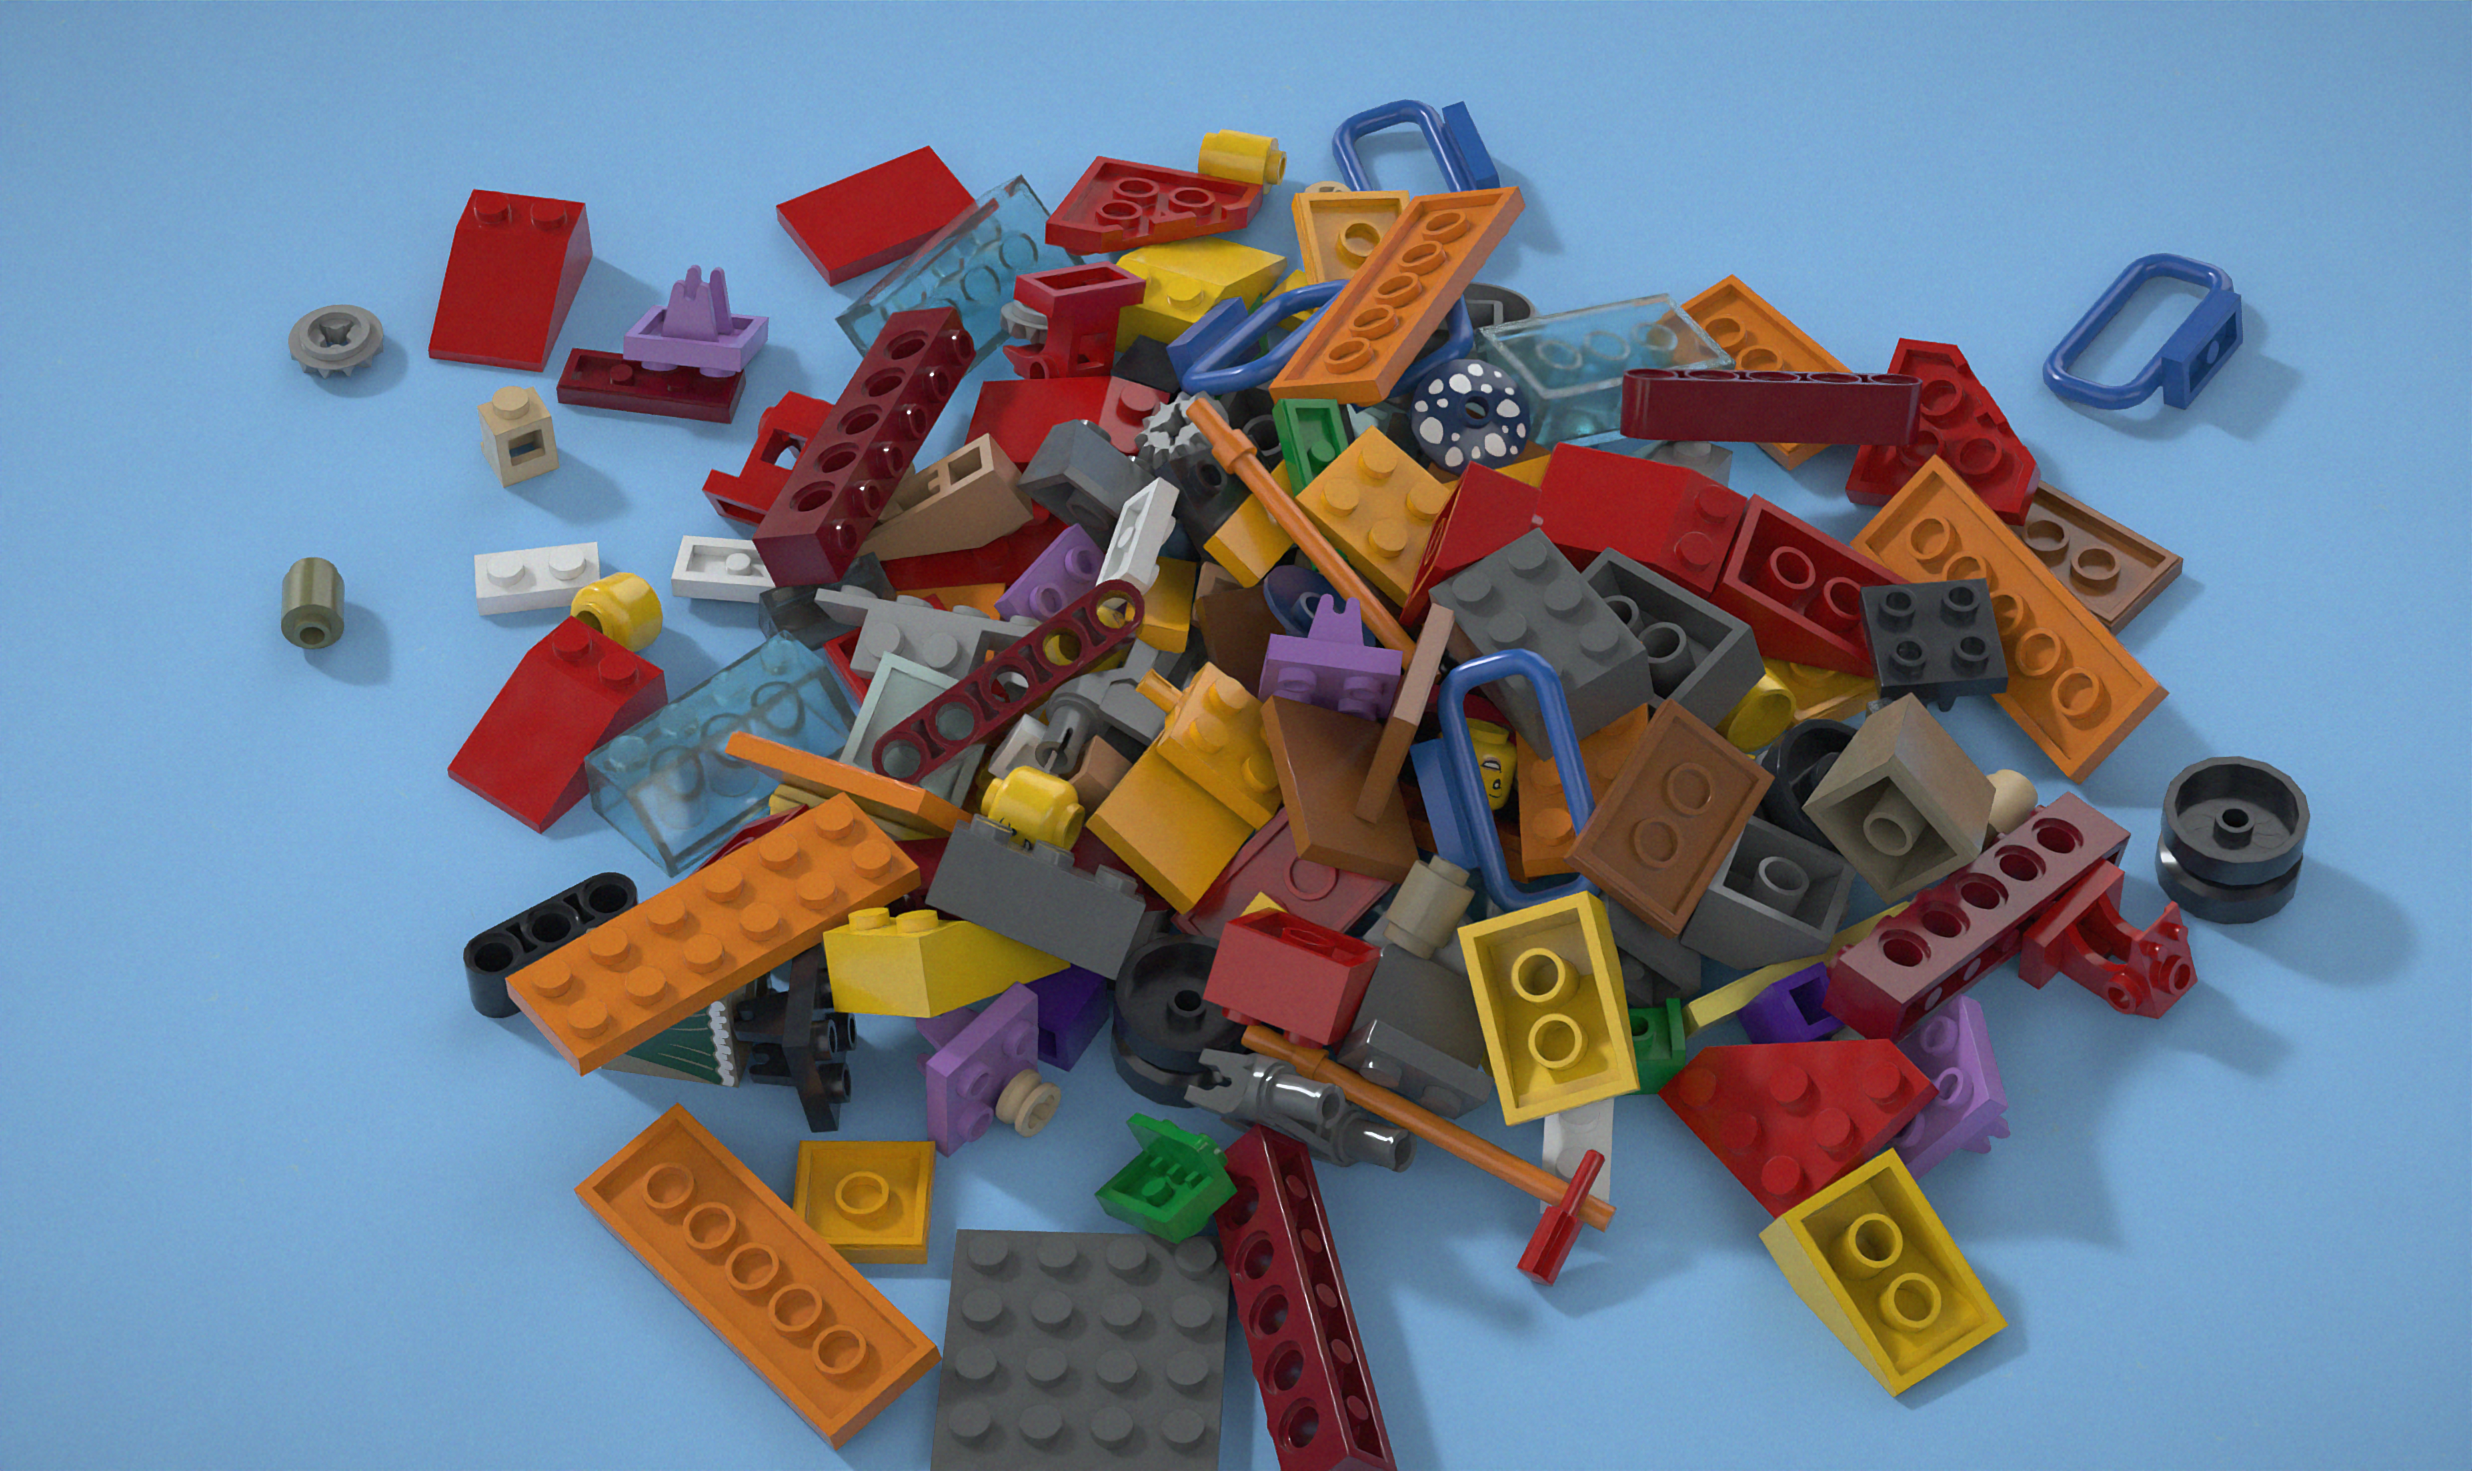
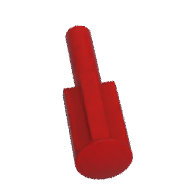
(1560, 1226)

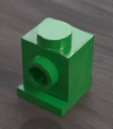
(1657, 1045)

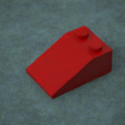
(510, 280)
(1025, 410)
(1641, 508)
(1798, 590)
(550, 714)

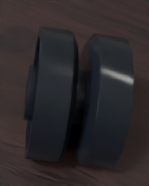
(1799, 764)
(2232, 839)
(1167, 1023)

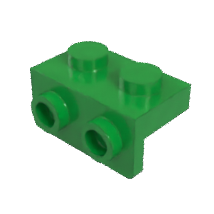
(1170, 1183)

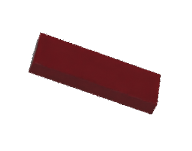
(622, 384)

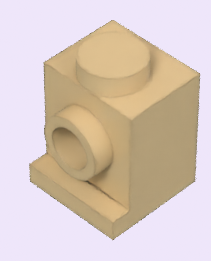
(512, 420)

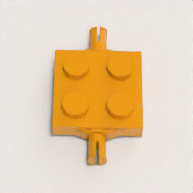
(1218, 740)

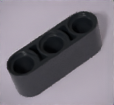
(537, 933)

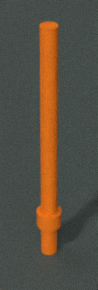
(1237, 456)
(1316, 1066)

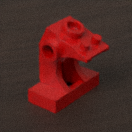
(1076, 304)
(787, 425)
(2087, 929)

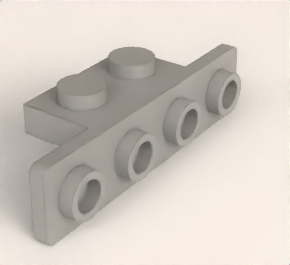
(914, 630)

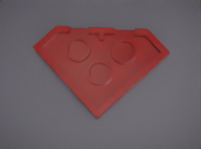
(1141, 205)
(1957, 425)
(994, 563)
(1797, 1112)

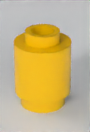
(1243, 158)

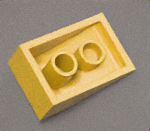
(1188, 281)
(924, 963)
(1551, 1006)
(1883, 1274)

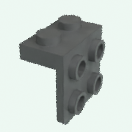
(1419, 1035)

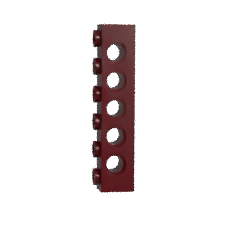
(864, 447)
(1967, 922)
(1298, 1311)

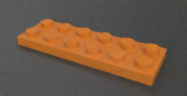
(1398, 297)
(2066, 671)
(711, 933)
(758, 1276)

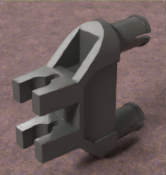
(1104, 706)
(1307, 1110)

